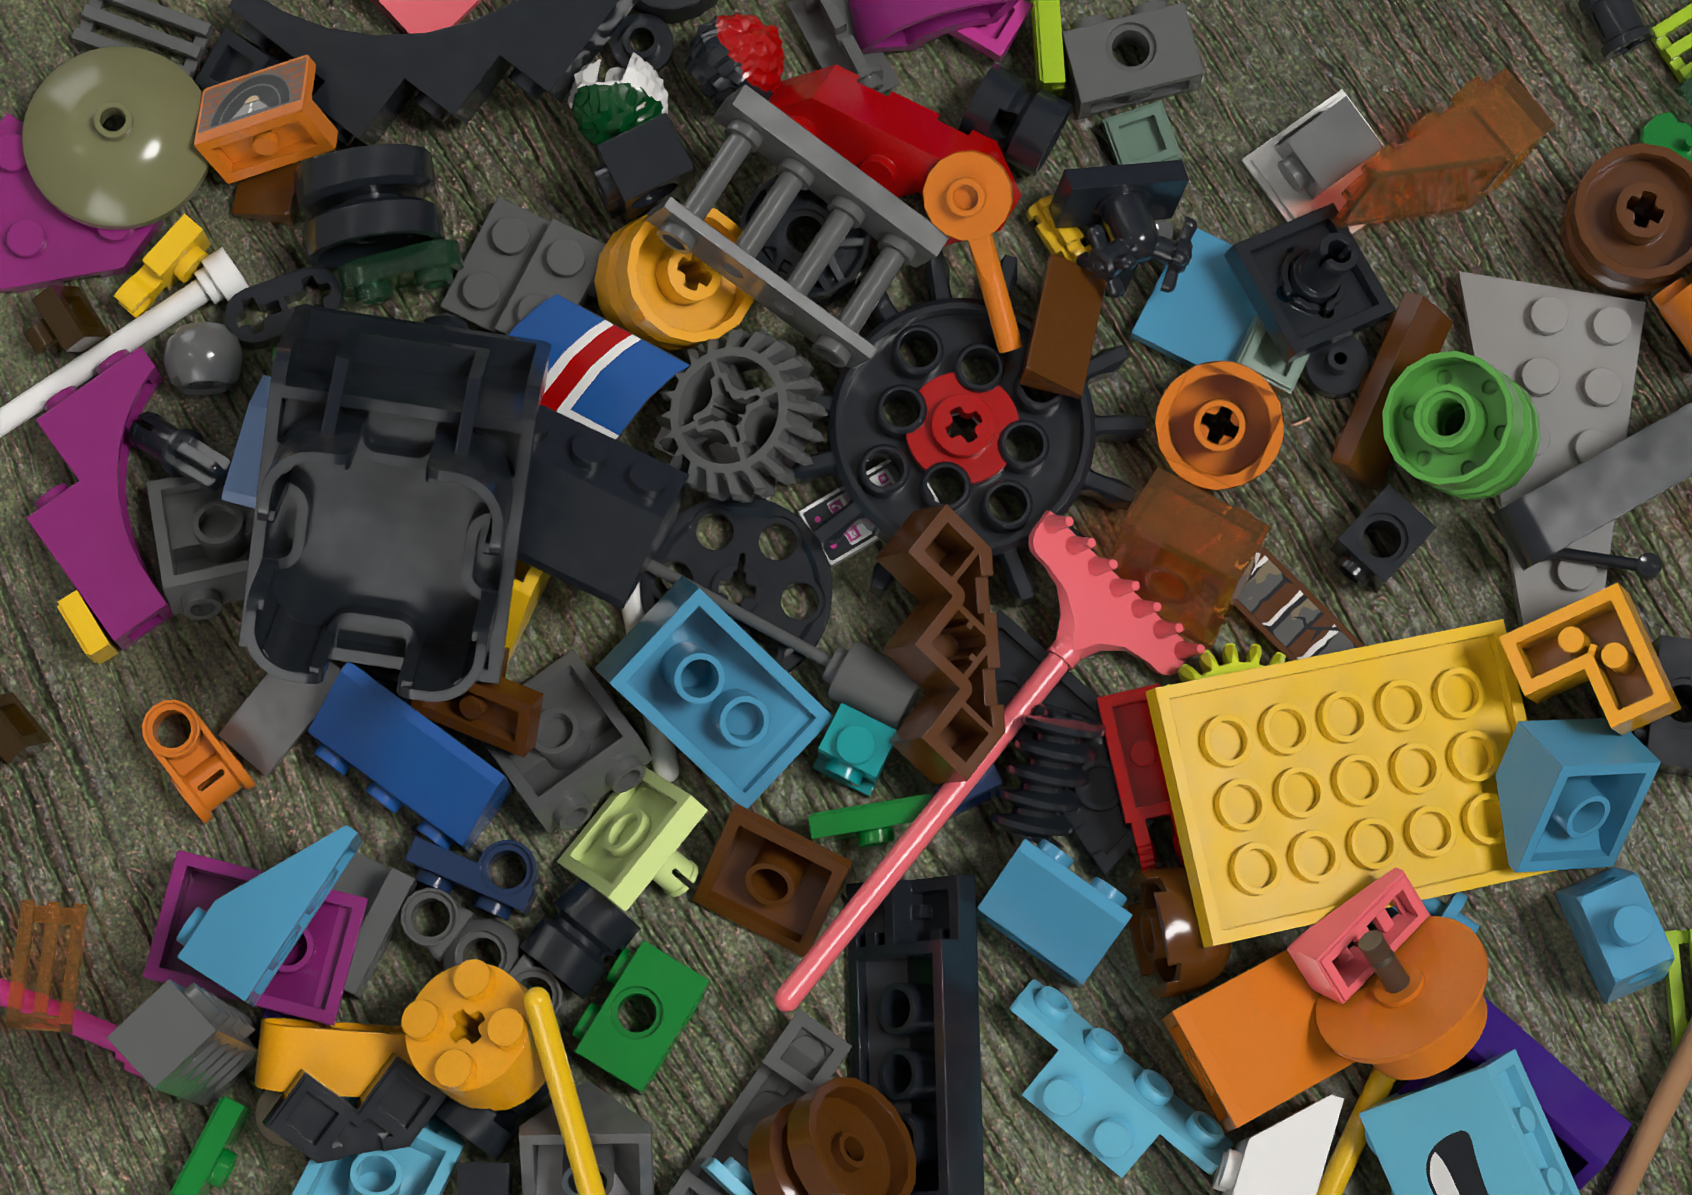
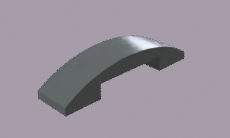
(795, 1065)

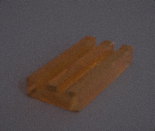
(52, 916)

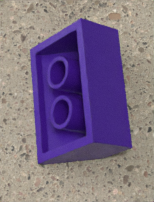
(1580, 1119)

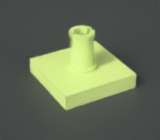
(636, 842)

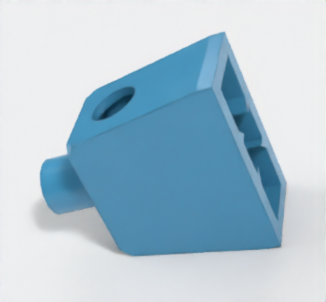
(1616, 932)

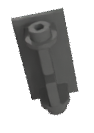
(833, 41)

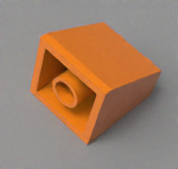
(1254, 1041)

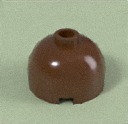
(1168, 934)

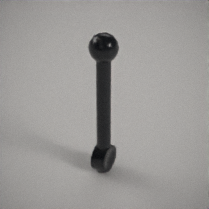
(1646, 566)

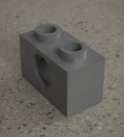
(1104, 84)

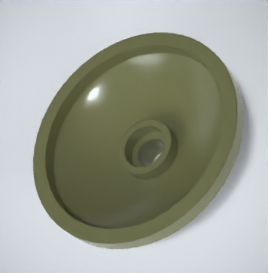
(120, 175)

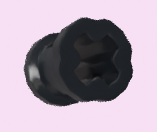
(1617, 25)

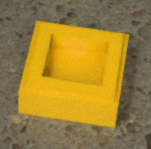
(86, 628)

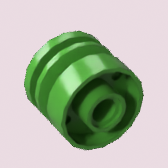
(1426, 420)

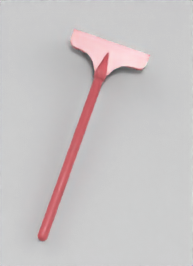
(1095, 616)

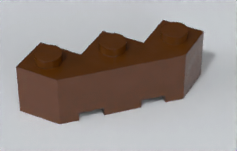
(946, 644)

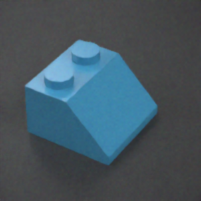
(1570, 793)

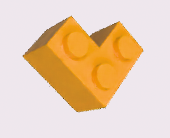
(1595, 642)

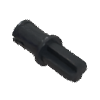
(180, 451)

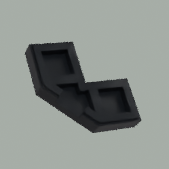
(382, 1119)

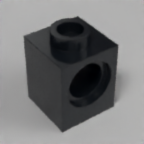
(1397, 518)

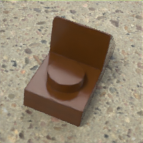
(494, 713)

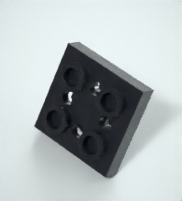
(1325, 273)

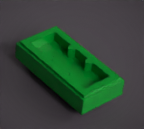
(869, 823)
(212, 1157)

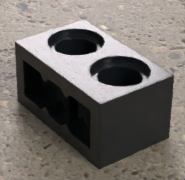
(643, 169)

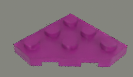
(43, 244)

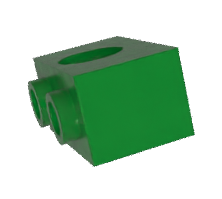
(632, 1055)

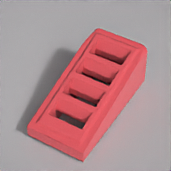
(1323, 950)

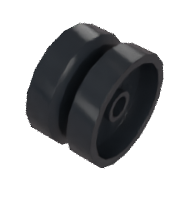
(366, 202)

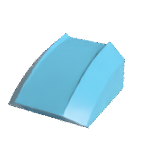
(404, 1171)

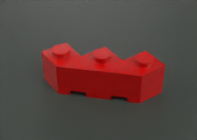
(878, 133)

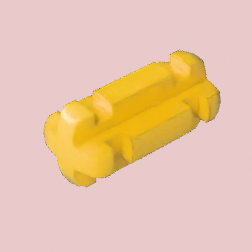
(1059, 241)

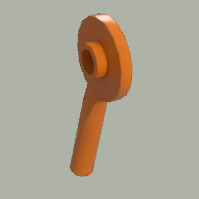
(969, 200)

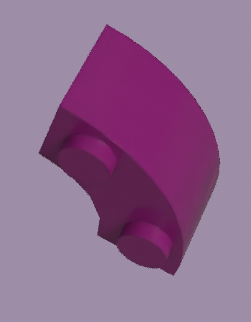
(912, 23)

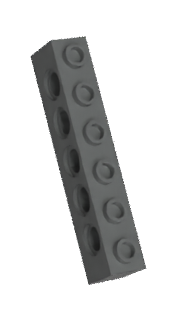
(188, 1042)

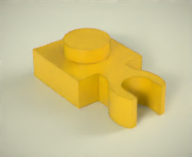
(170, 260)

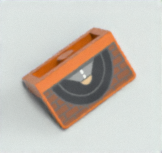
(263, 121)

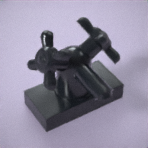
(1127, 204)

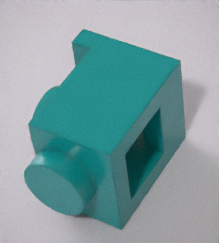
(854, 750)

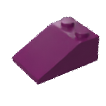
(312, 975)

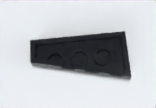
(1100, 818)

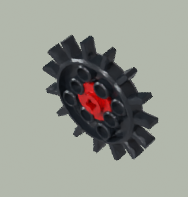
(941, 394)

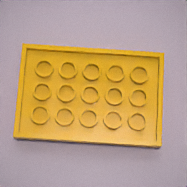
(1334, 771)

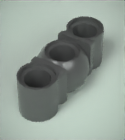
(466, 931)

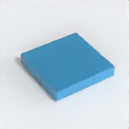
(1203, 314)

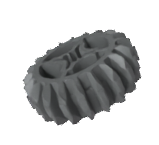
(712, 399)

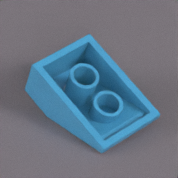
(714, 692)
(260, 922)

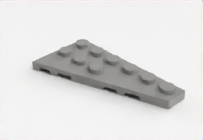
(1580, 370)

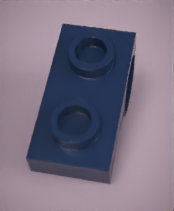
(444, 869)

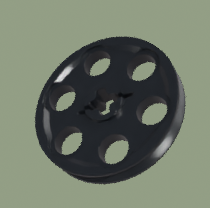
(765, 576)

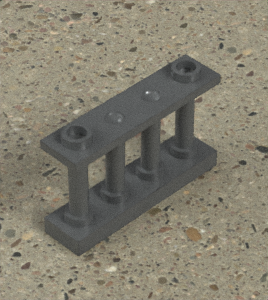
(852, 202)

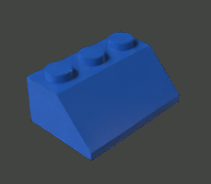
(407, 760)

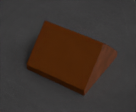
(772, 880)

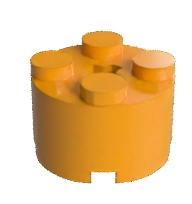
(474, 1037)

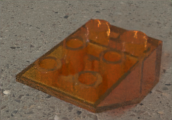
(1451, 156)

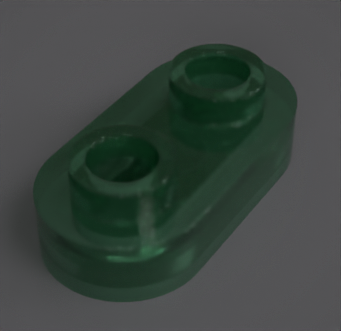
(423, 264)

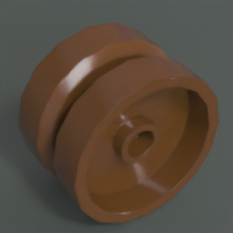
(1599, 218)
(833, 1143)

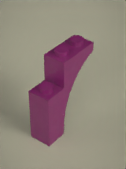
(90, 521)

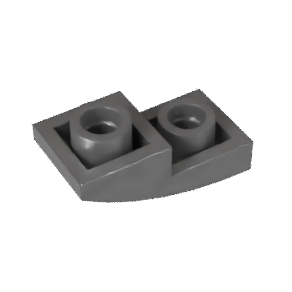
(276, 718)

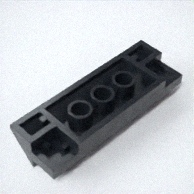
(921, 1024)

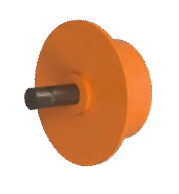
(1417, 1006)

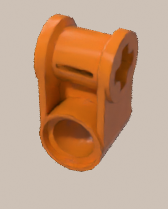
(196, 761)

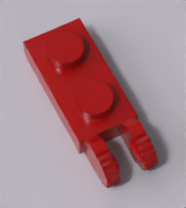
(1137, 768)

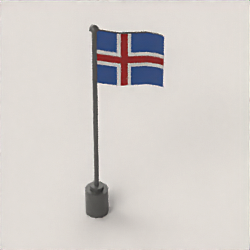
(604, 381)

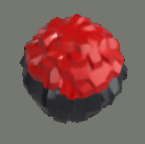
(736, 53)

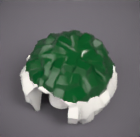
(618, 103)

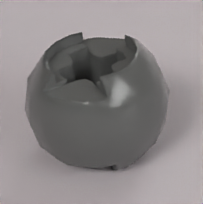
(203, 358)

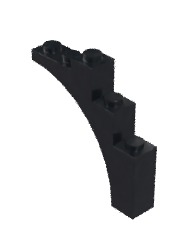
(452, 67)

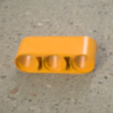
(338, 1056)

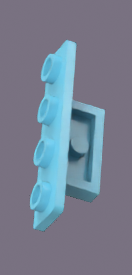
(1105, 1094)

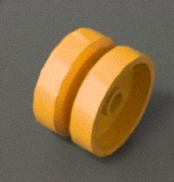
(665, 293)

